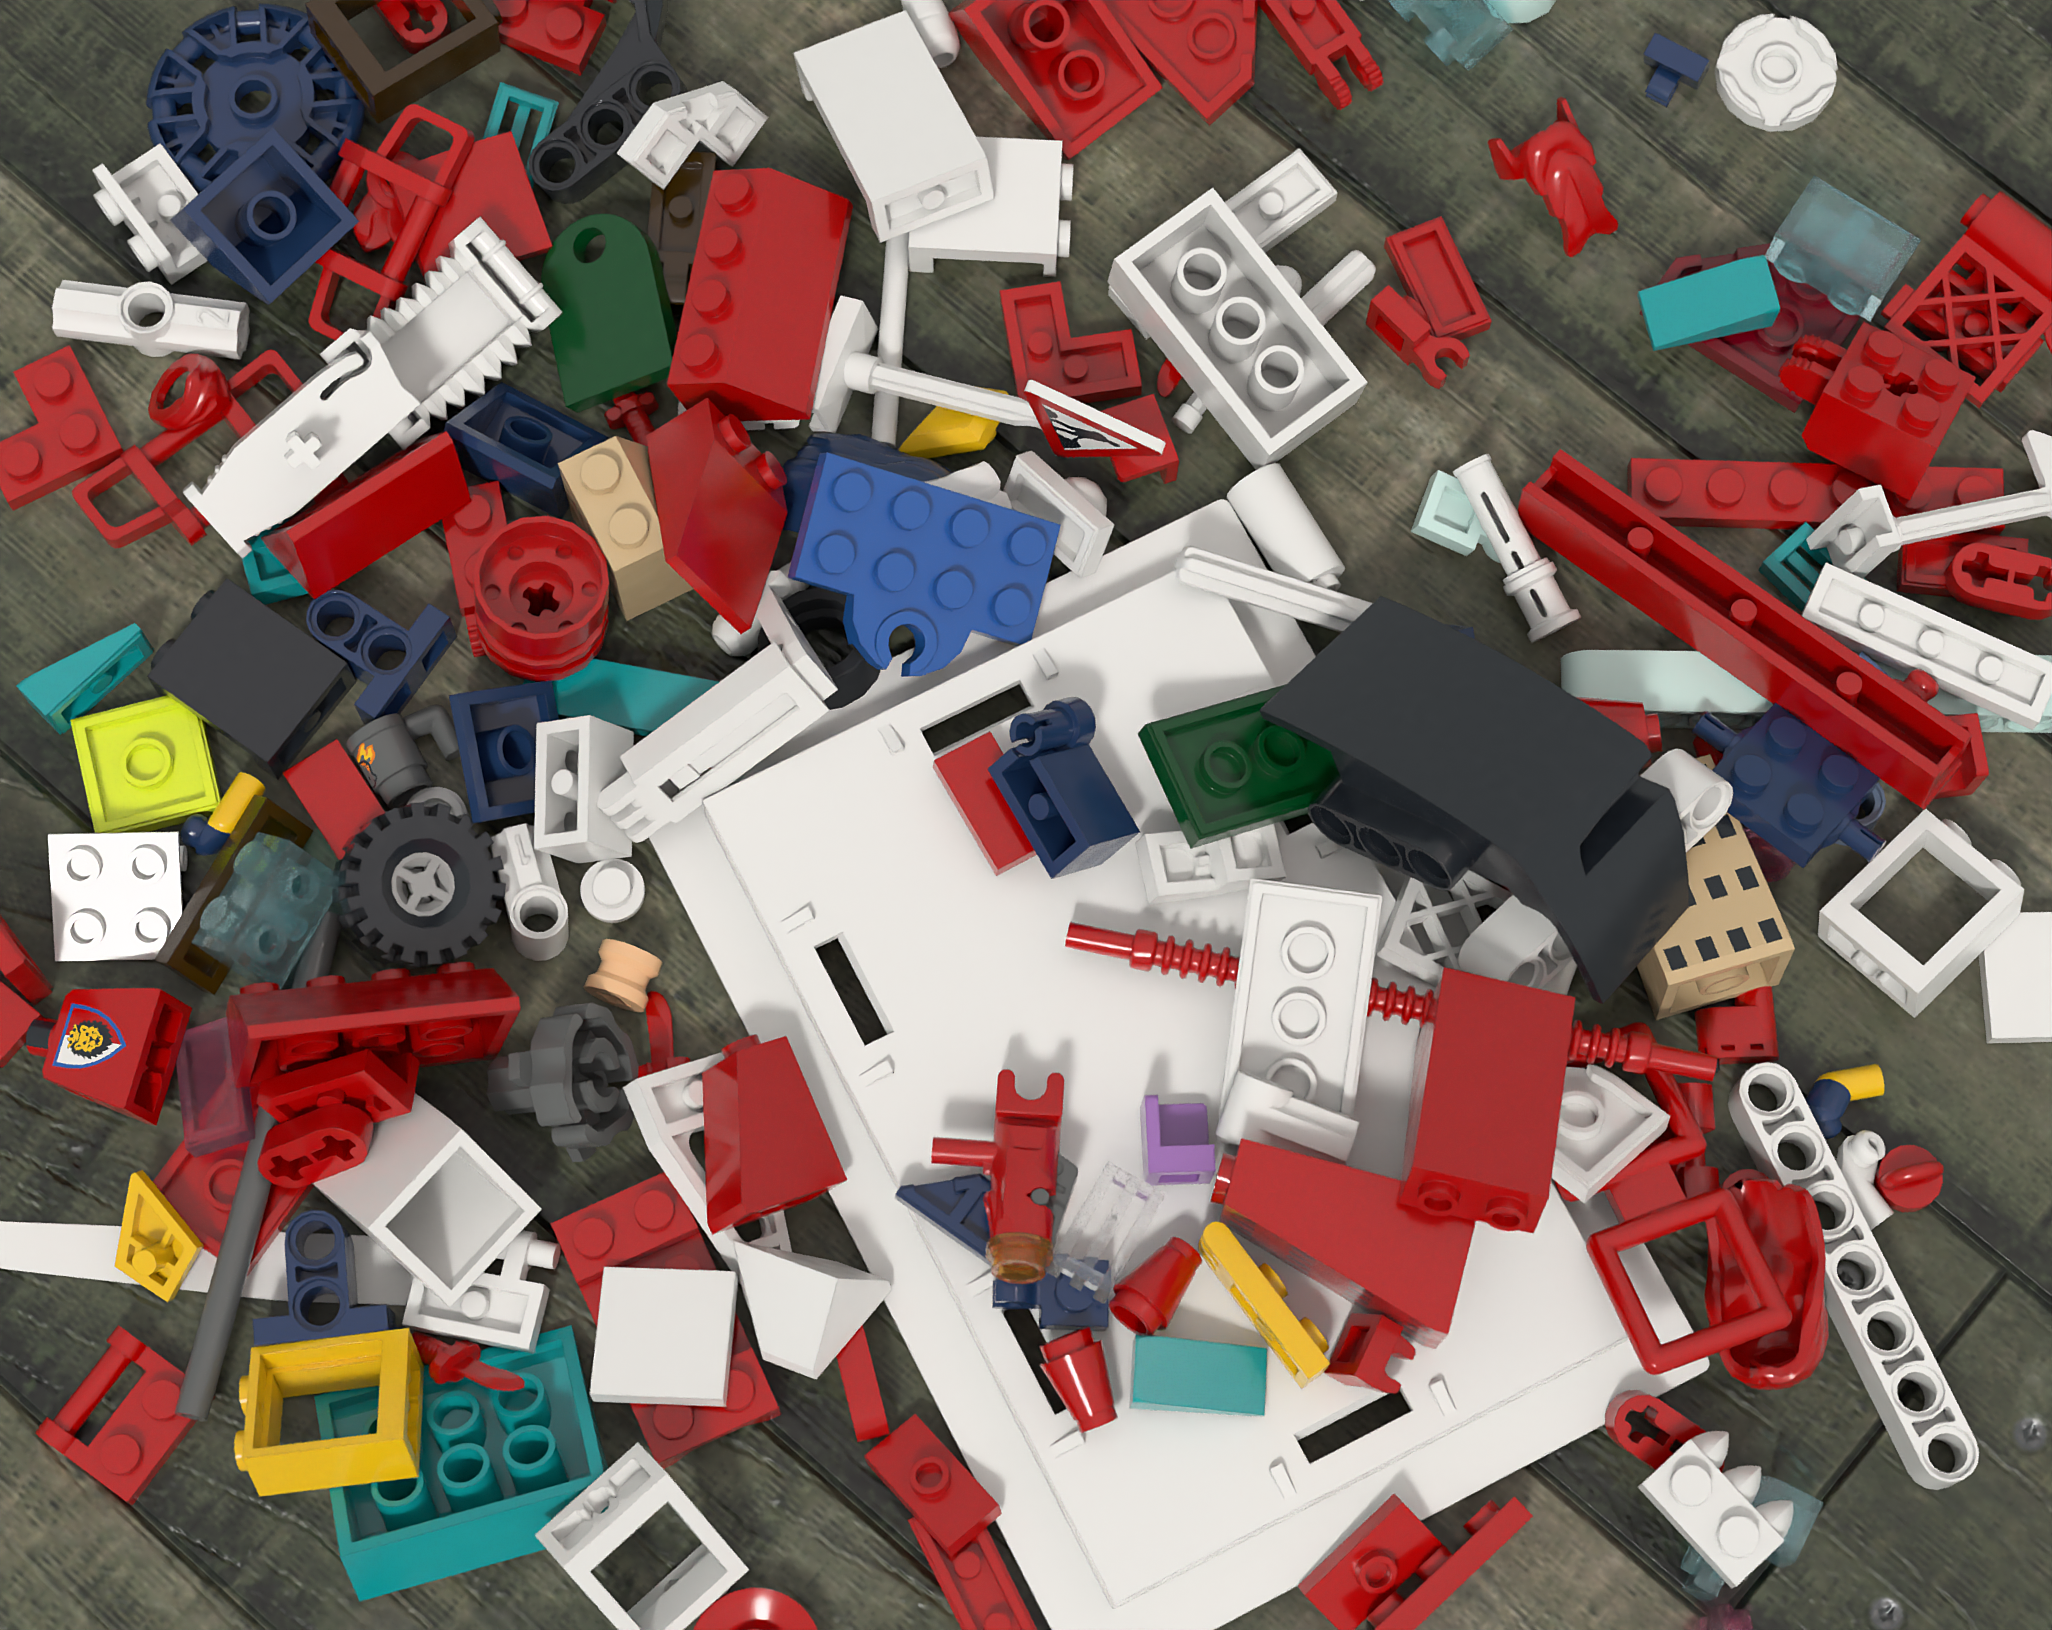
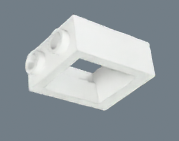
(1882, 958)
(635, 1491)

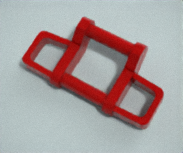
(428, 198)
(143, 461)

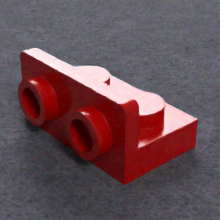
(358, 1079)

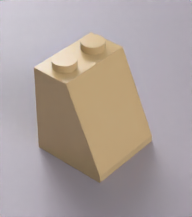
(616, 505)

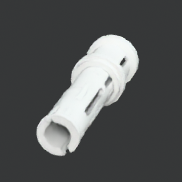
(1528, 575)

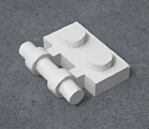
(495, 1308)

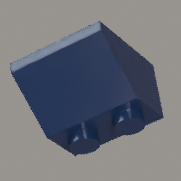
(265, 218)

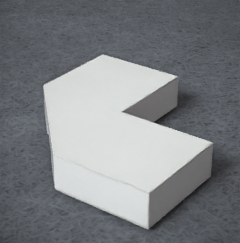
(673, 126)

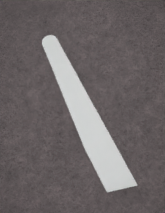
(92, 1252)

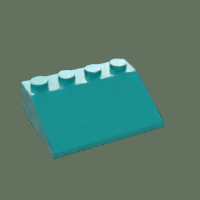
(487, 1469)

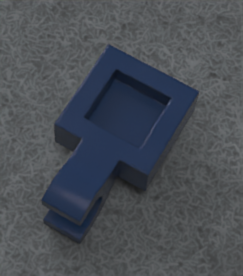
(1058, 1302)

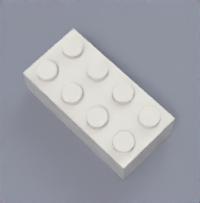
(1236, 330)

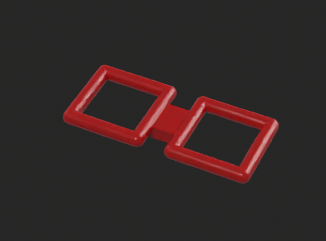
(1653, 1205)

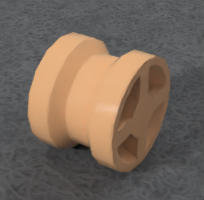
(623, 975)

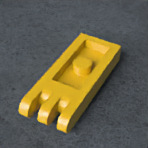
(1260, 1297)

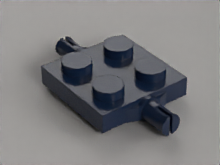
(1792, 785)

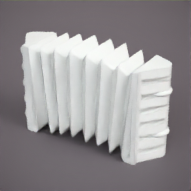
(455, 327)

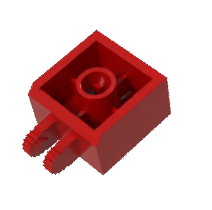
(1876, 404)

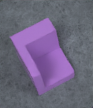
(1175, 1143)

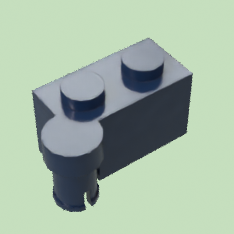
(1062, 789)

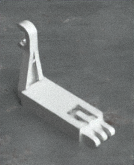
(723, 728)

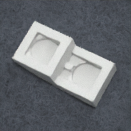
(1224, 866)

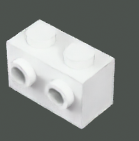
(572, 767)

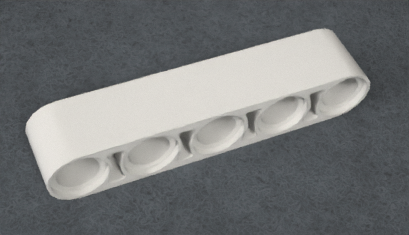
(1525, 946)

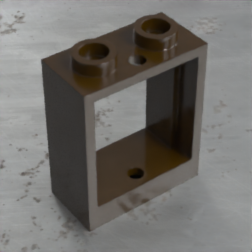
(415, 77)

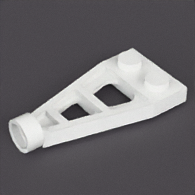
(668, 1112)

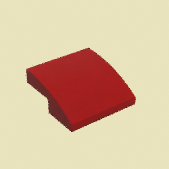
(489, 187)

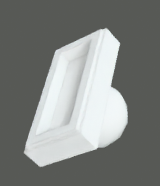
(1070, 502)

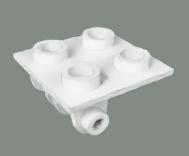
(114, 893)

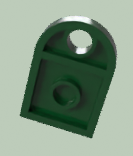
(614, 314)

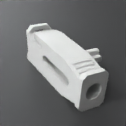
(302, 446)

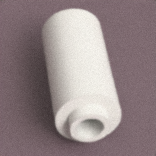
(1285, 528)

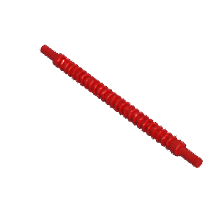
(1145, 950)

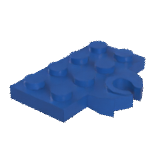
(920, 562)

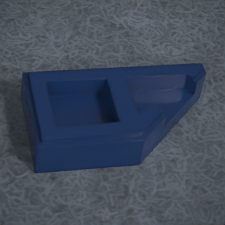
(953, 1208)

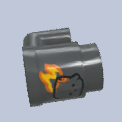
(392, 758)

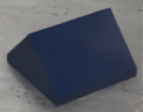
(520, 445)
(499, 746)

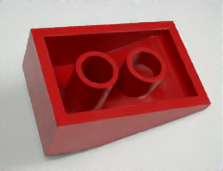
(1059, 63)
(717, 508)

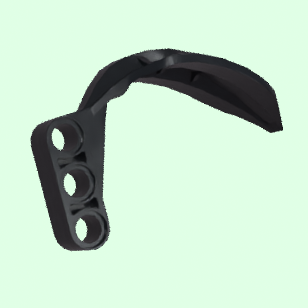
(613, 96)

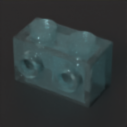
(1458, 27)
(1841, 249)
(267, 910)

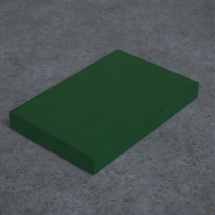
(1234, 769)

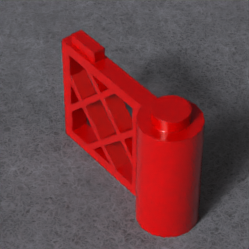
(2010, 251)

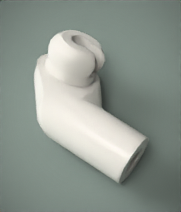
(1858, 1163)

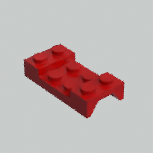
(657, 1230)

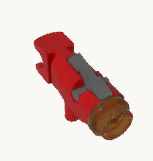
(1027, 1178)

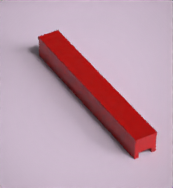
(1743, 629)

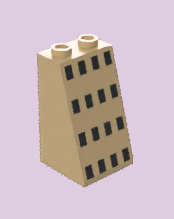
(1727, 936)

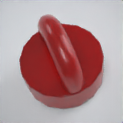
(1908, 1178)

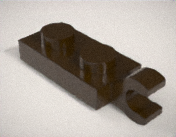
(677, 221)

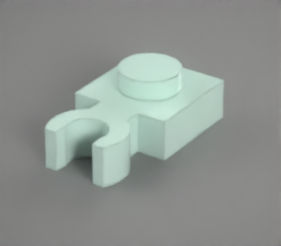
(1449, 517)

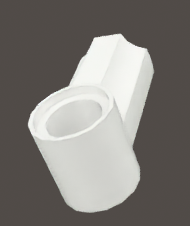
(530, 891)
(1274, 1117)

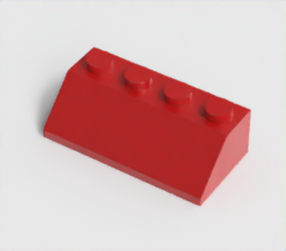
(760, 295)

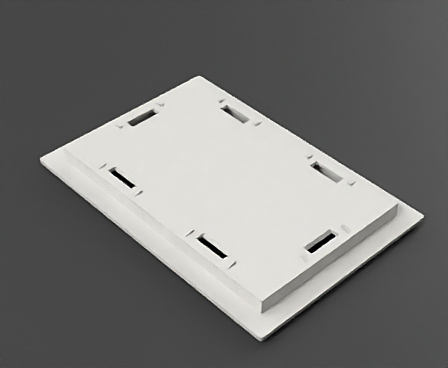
(971, 976)

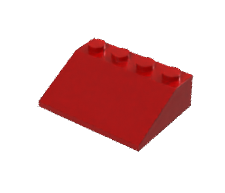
(436, 1017)

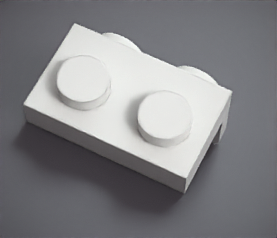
(146, 198)

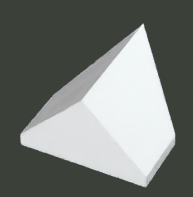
(805, 1305)

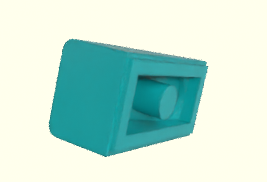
(1710, 304)
(84, 678)
(1197, 1376)

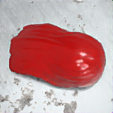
(1794, 1248)

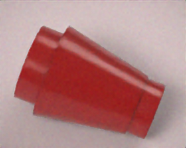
(1155, 1288)
(1080, 1377)

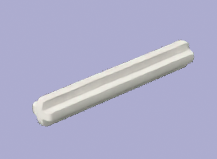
(1267, 589)

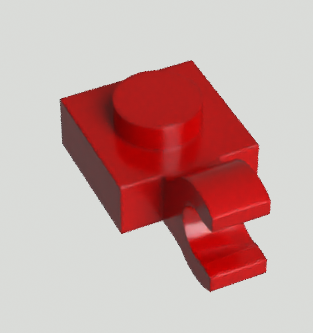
(1406, 331)

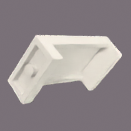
(895, 125)

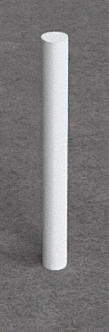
(891, 334)

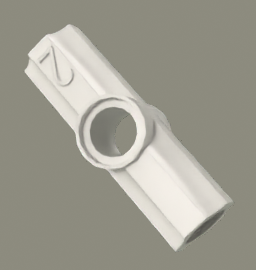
(115, 312)

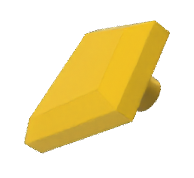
(950, 433)
(154, 1240)

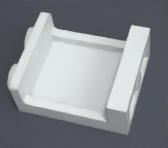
(1017, 223)

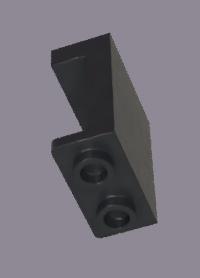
(251, 676)

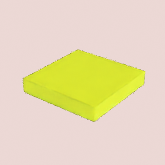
(146, 766)

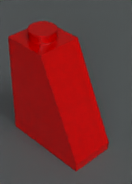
(762, 1135)

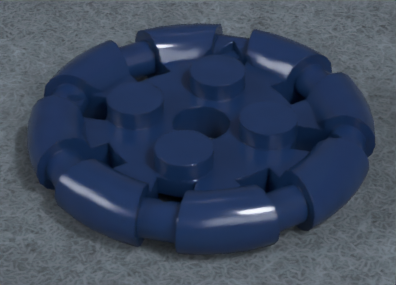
(244, 69)

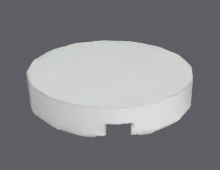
(1776, 72)

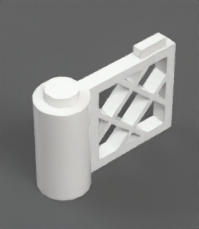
(1427, 966)

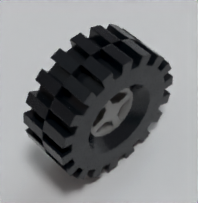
(437, 859)

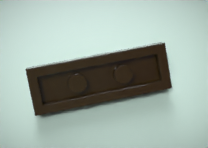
(178, 952)

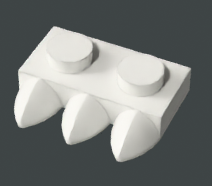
(1716, 1507)

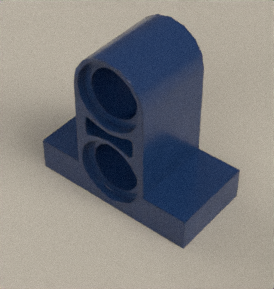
(370, 638)
(314, 1278)

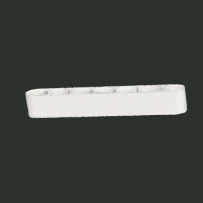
(1880, 1296)

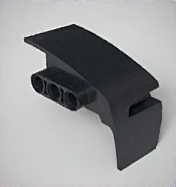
(1494, 772)

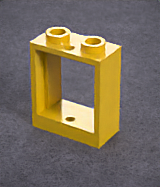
(324, 1366)

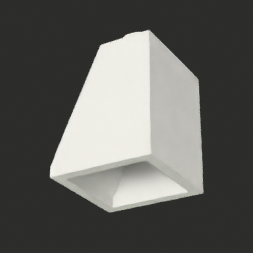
(432, 1200)

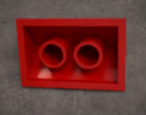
(371, 515)

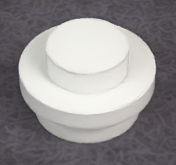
(612, 890)

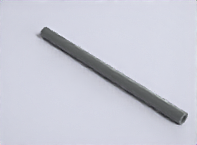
(243, 1223)

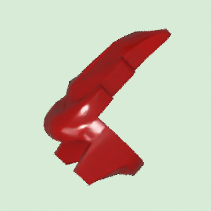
(1560, 170)

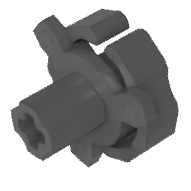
(568, 1078)

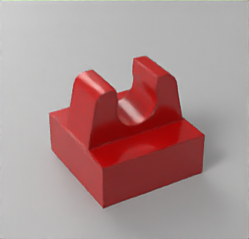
(1365, 1351)

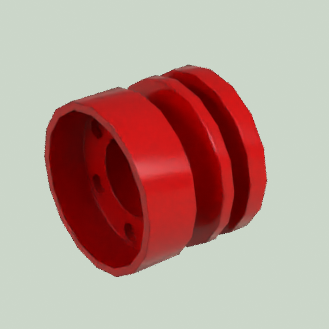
(533, 568)

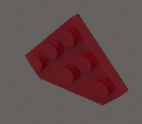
(1760, 353)

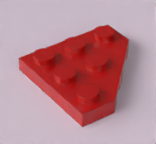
(1195, 46)

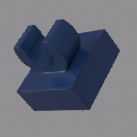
(1672, 66)

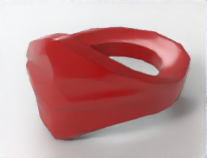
(203, 397)

